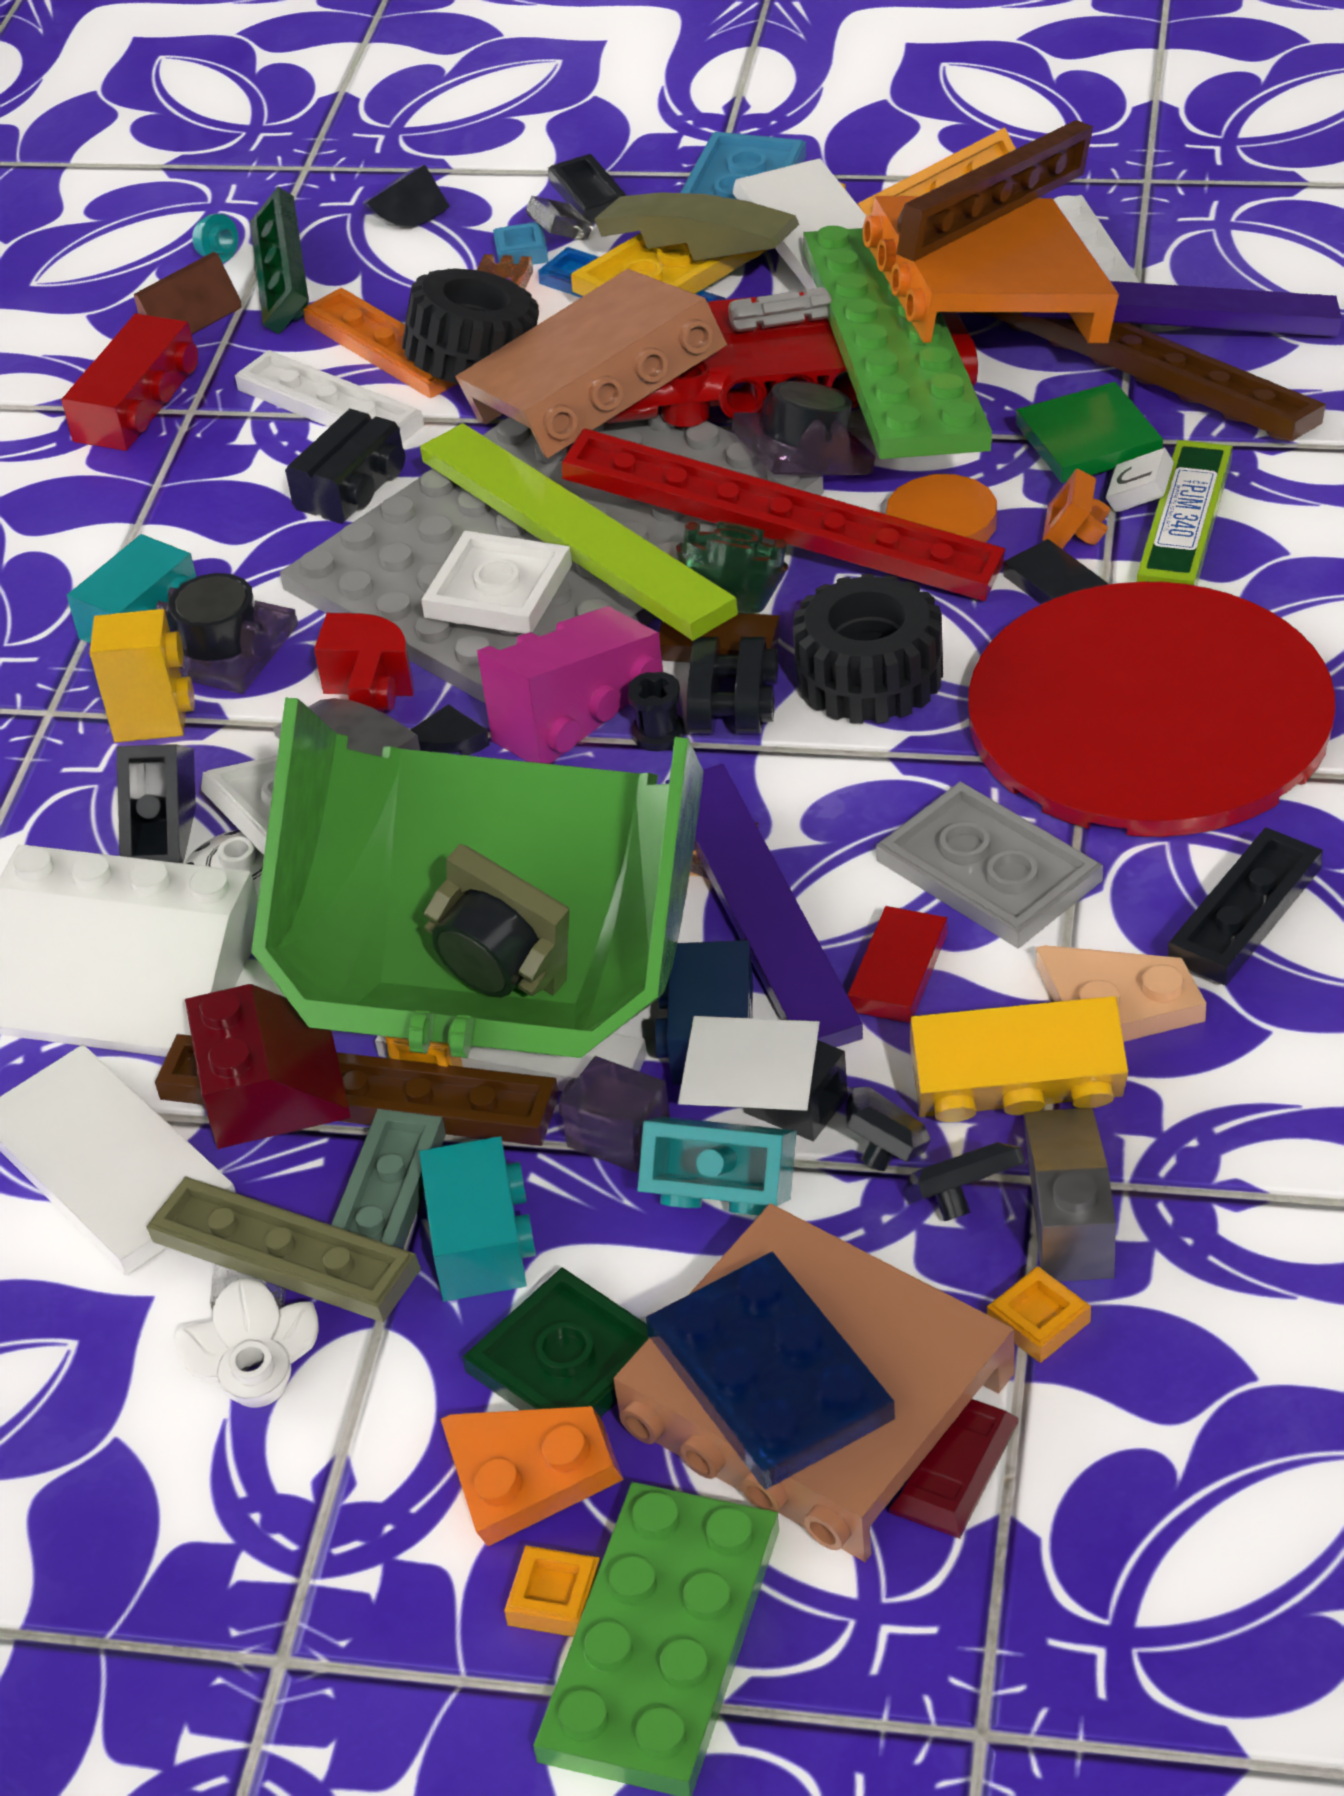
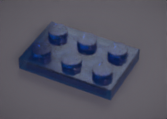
(770, 1369)

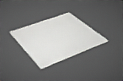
(749, 1063)

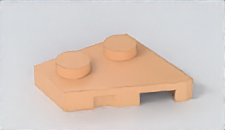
(1150, 989)

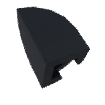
(408, 199)

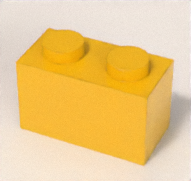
(140, 675)

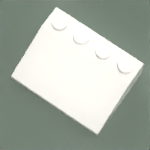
(116, 945)

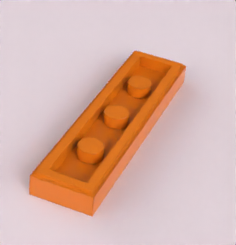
(371, 336)

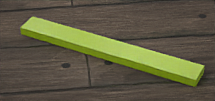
(595, 539)

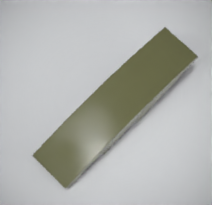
(705, 222)

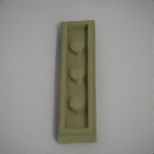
(284, 1248)

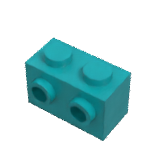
(716, 1162)

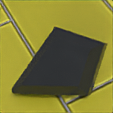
(886, 1127)
(947, 1177)

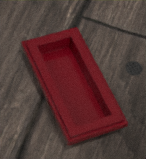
(956, 1470)

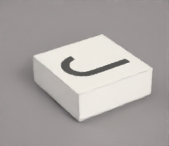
(1140, 480)

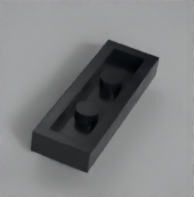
(1245, 905)

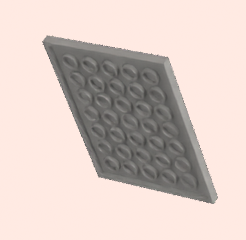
(398, 547)

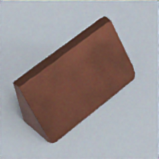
(193, 294)

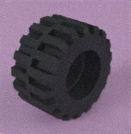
(462, 318)
(868, 648)

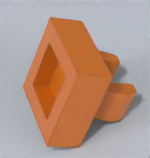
(1076, 512)

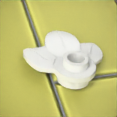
(248, 1333)

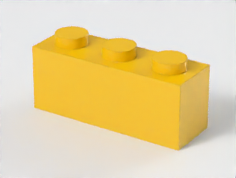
(1018, 1058)

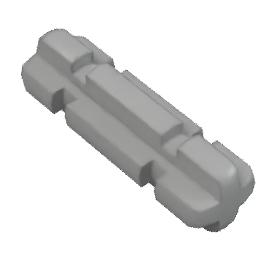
(779, 309)

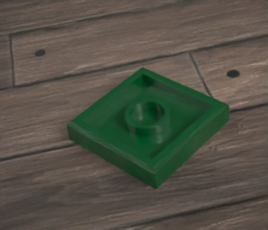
(558, 1348)

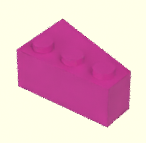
(564, 683)

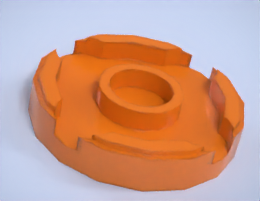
(947, 504)

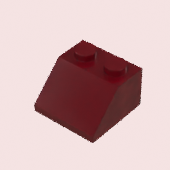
(262, 1066)

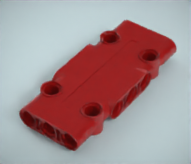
(762, 360)

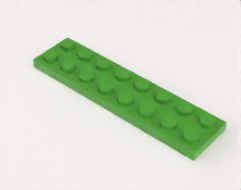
(908, 390)

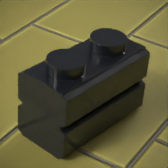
(345, 466)

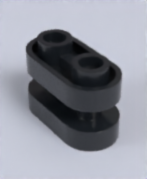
(752, 700)

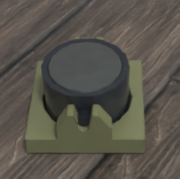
(497, 928)

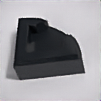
(451, 731)

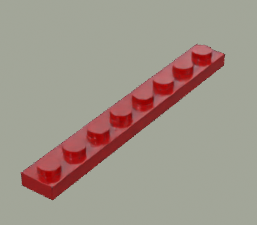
(784, 513)

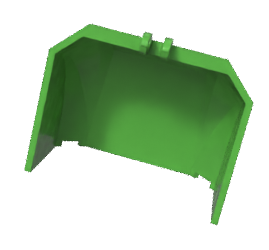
(366, 846)

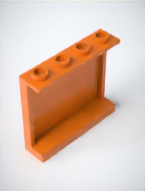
(1009, 265)

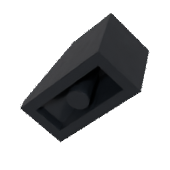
(155, 801)

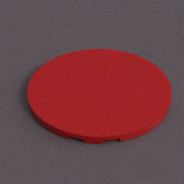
(1151, 708)

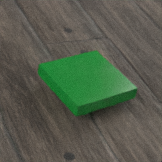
(1088, 431)

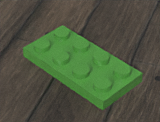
(658, 1640)

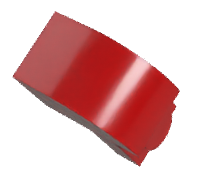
(363, 659)

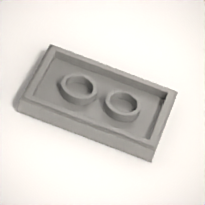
(989, 864)

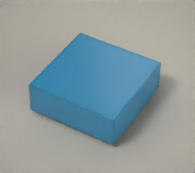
(521, 241)

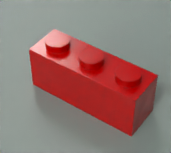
(130, 381)

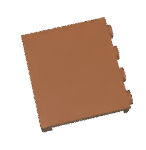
(593, 358)
(911, 1337)

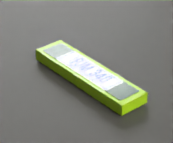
(1186, 514)

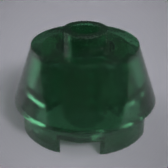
(735, 561)

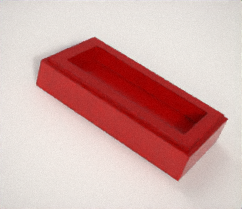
(898, 964)

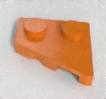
(528, 1464)

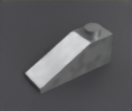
(1071, 1194)

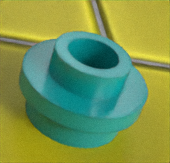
(216, 234)

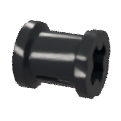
(655, 708)

